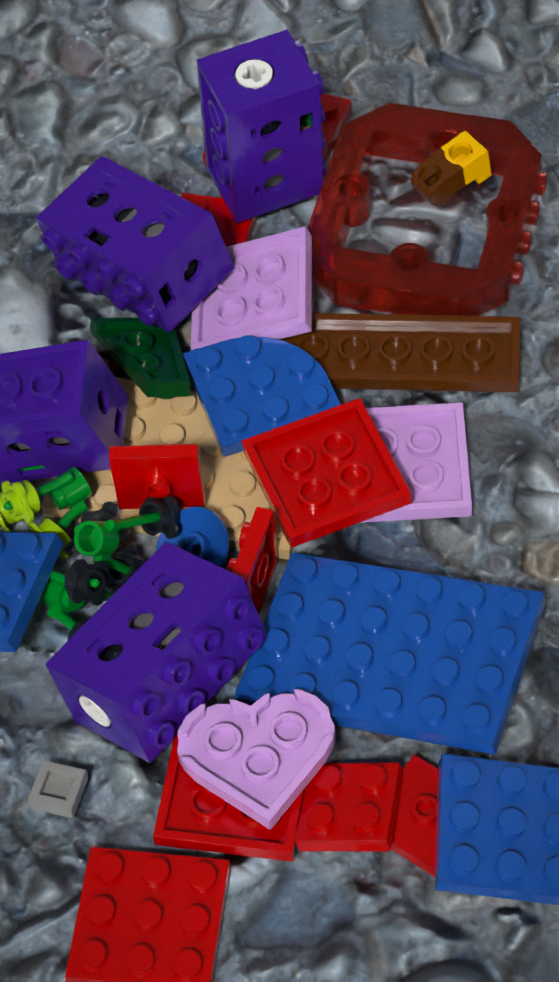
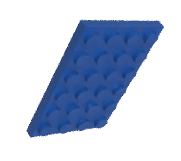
(397, 650)

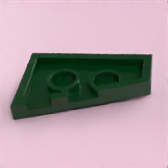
(145, 354)

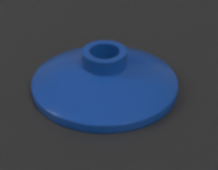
(201, 531)

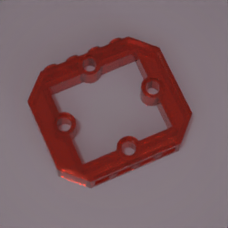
(406, 278)

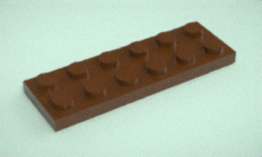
(415, 351)

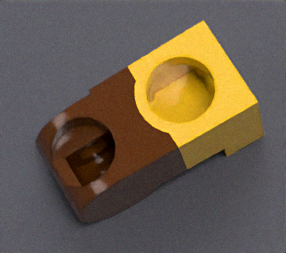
(451, 169)

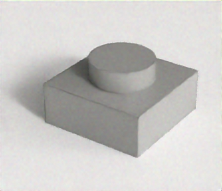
(58, 789)

